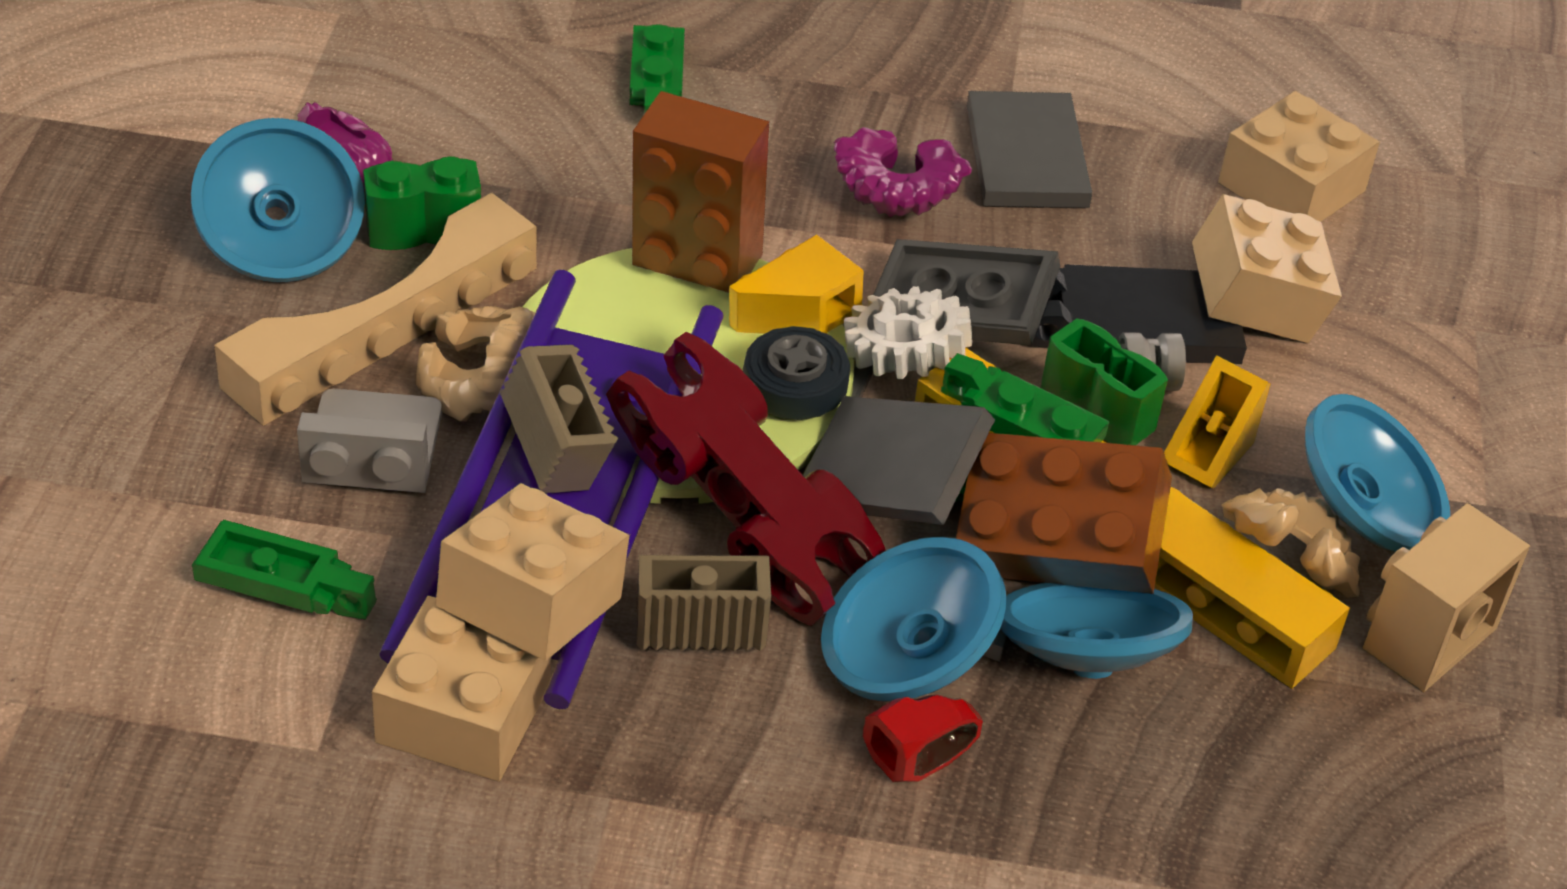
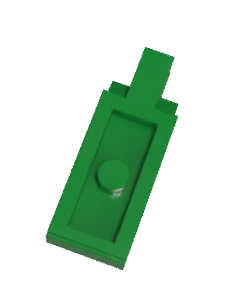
(656, 63)
(1019, 405)
(283, 571)

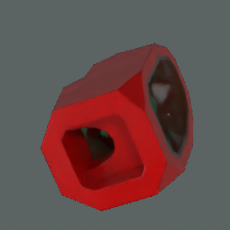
(920, 735)

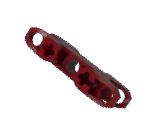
(718, 442)

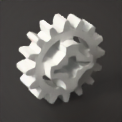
(907, 332)

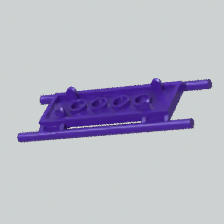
(615, 497)

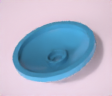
(286, 168)
(1373, 472)
(914, 619)
(1095, 627)

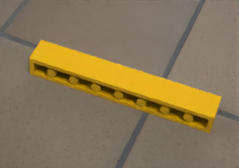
(1230, 582)

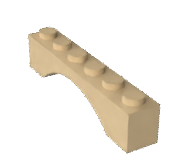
(292, 359)

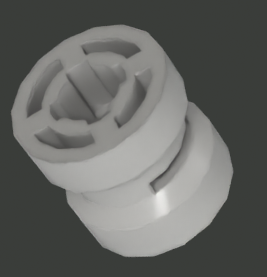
(1165, 351)

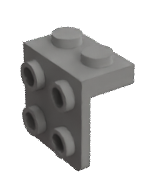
(369, 440)

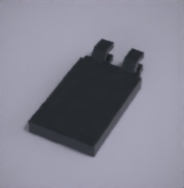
(1143, 303)

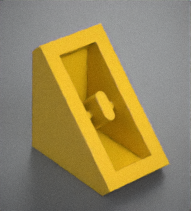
(1218, 423)

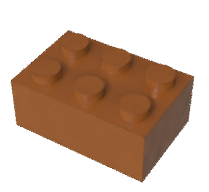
(698, 191)
(1068, 510)

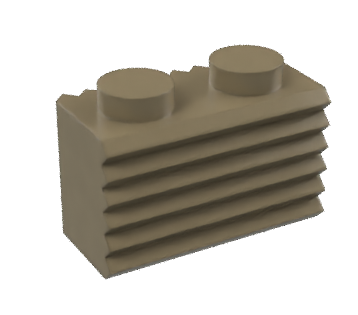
(558, 417)
(703, 601)

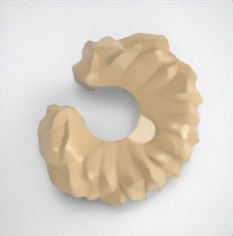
(474, 389)
(1310, 519)

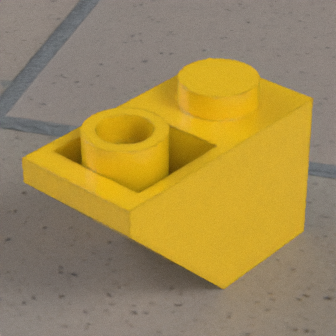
(800, 288)

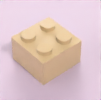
(1299, 158)
(1266, 268)
(532, 570)
(1443, 595)
(457, 694)

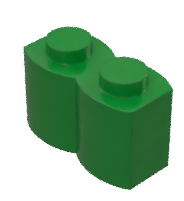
(412, 201)
(1098, 375)

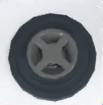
(798, 371)

